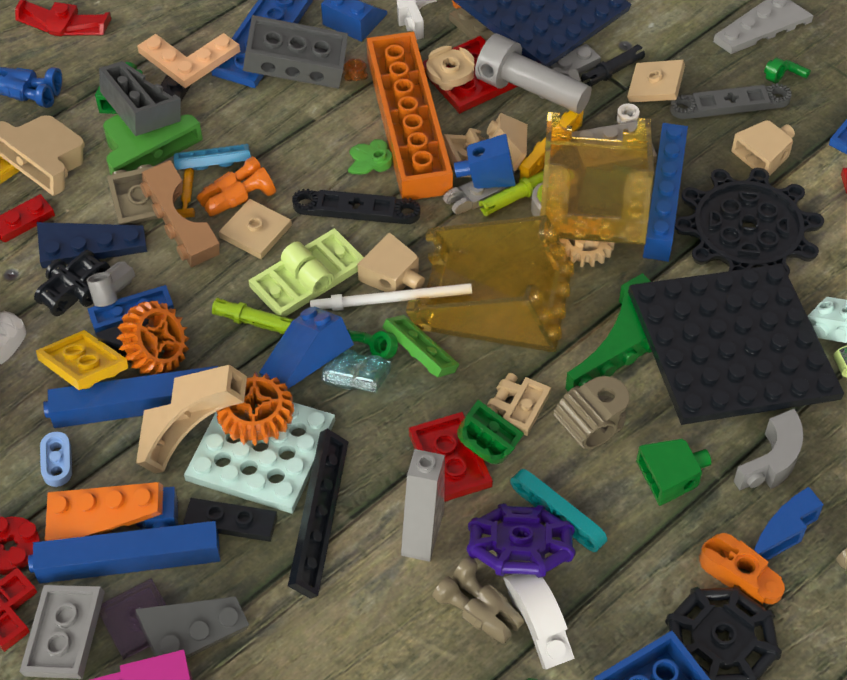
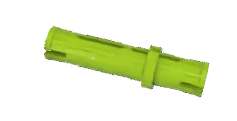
(511, 194)
(243, 314)

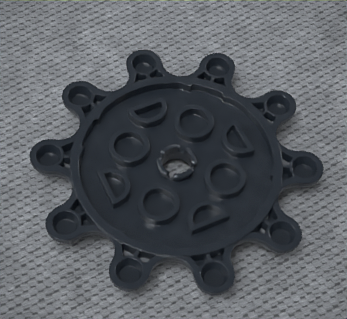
(731, 203)

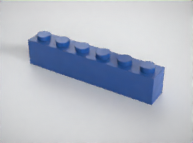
(665, 192)

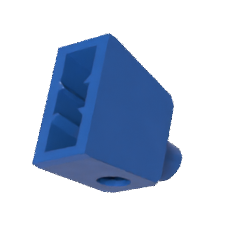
(488, 163)

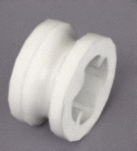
(627, 113)

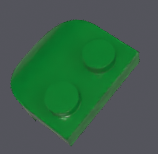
(488, 434)

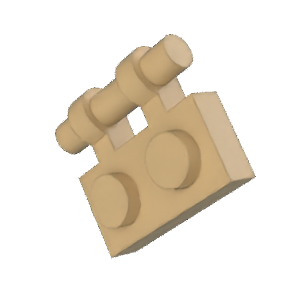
(527, 401)

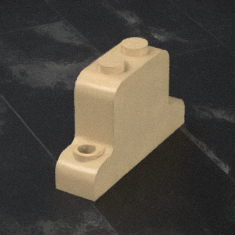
(42, 151)

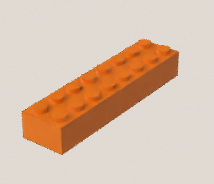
(409, 116)

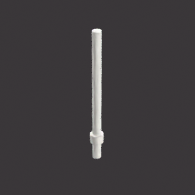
(338, 302)

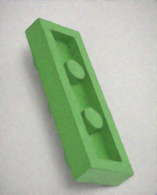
(421, 346)

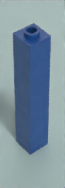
(111, 399)
(125, 552)

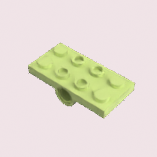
(306, 272)

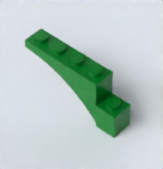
(620, 347)

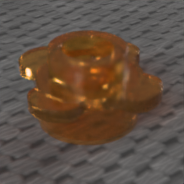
(355, 70)

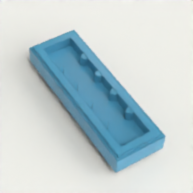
(204, 158)

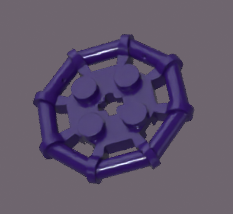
(508, 546)

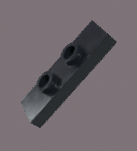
(233, 519)

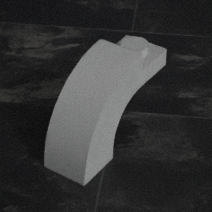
(786, 440)

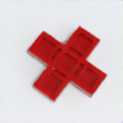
(14, 591)

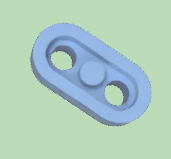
(56, 461)

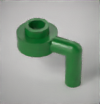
(775, 69)
(377, 342)

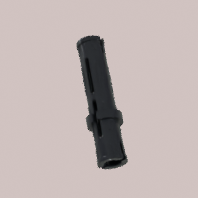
(605, 70)

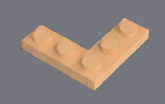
(191, 68)

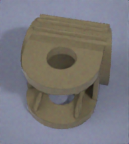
(592, 417)

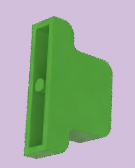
(151, 147)

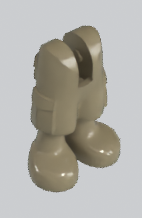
(486, 611)

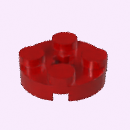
(24, 534)

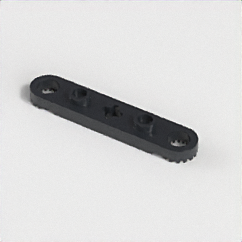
(341, 204)

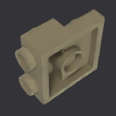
(128, 199)

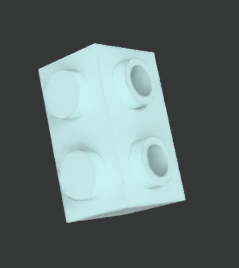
(830, 319)

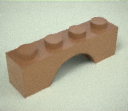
(194, 239)

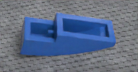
(789, 524)

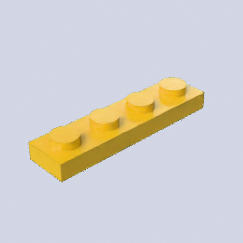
(535, 161)

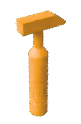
(187, 193)

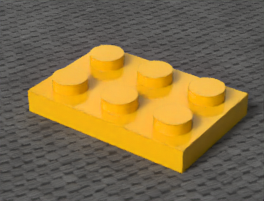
(82, 360)

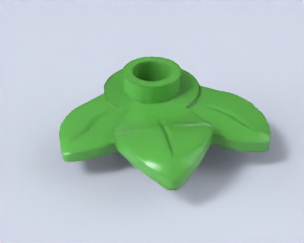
(370, 157)

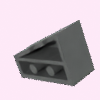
(136, 100)
(191, 625)

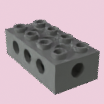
(295, 52)

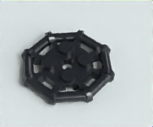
(732, 619)

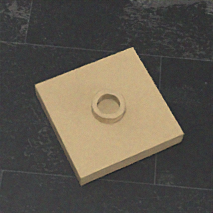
(656, 81)
(255, 228)

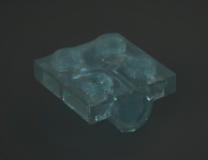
(356, 371)

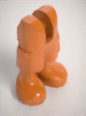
(229, 191)

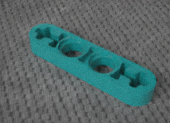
(538, 493)

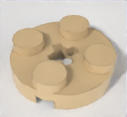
(445, 77)

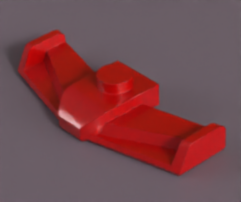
(61, 19)

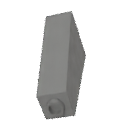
(423, 504)

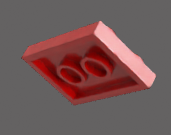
(463, 468)

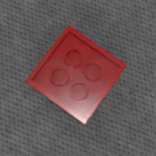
(474, 91)

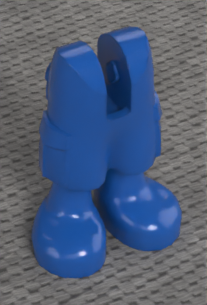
(24, 85)

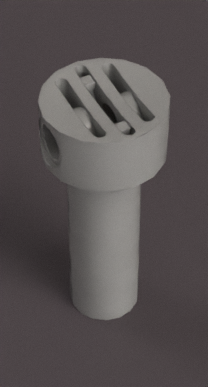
(503, 62)

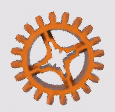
(145, 343)
(270, 416)

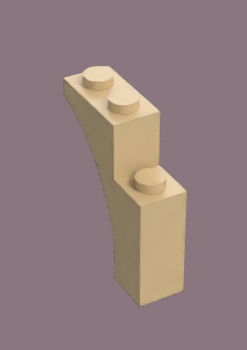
(192, 401)

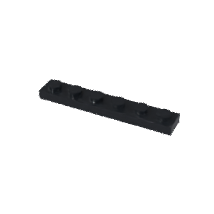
(318, 514)

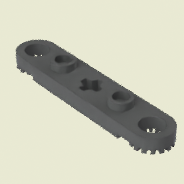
(717, 103)

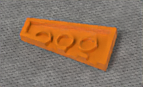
(100, 509)

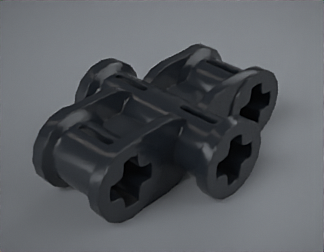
(69, 282)

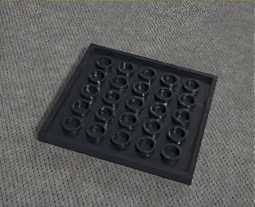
(734, 344)

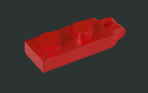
(24, 217)

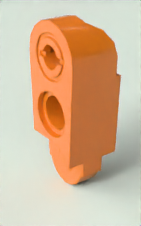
(723, 558)

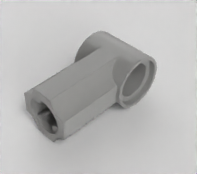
(107, 284)

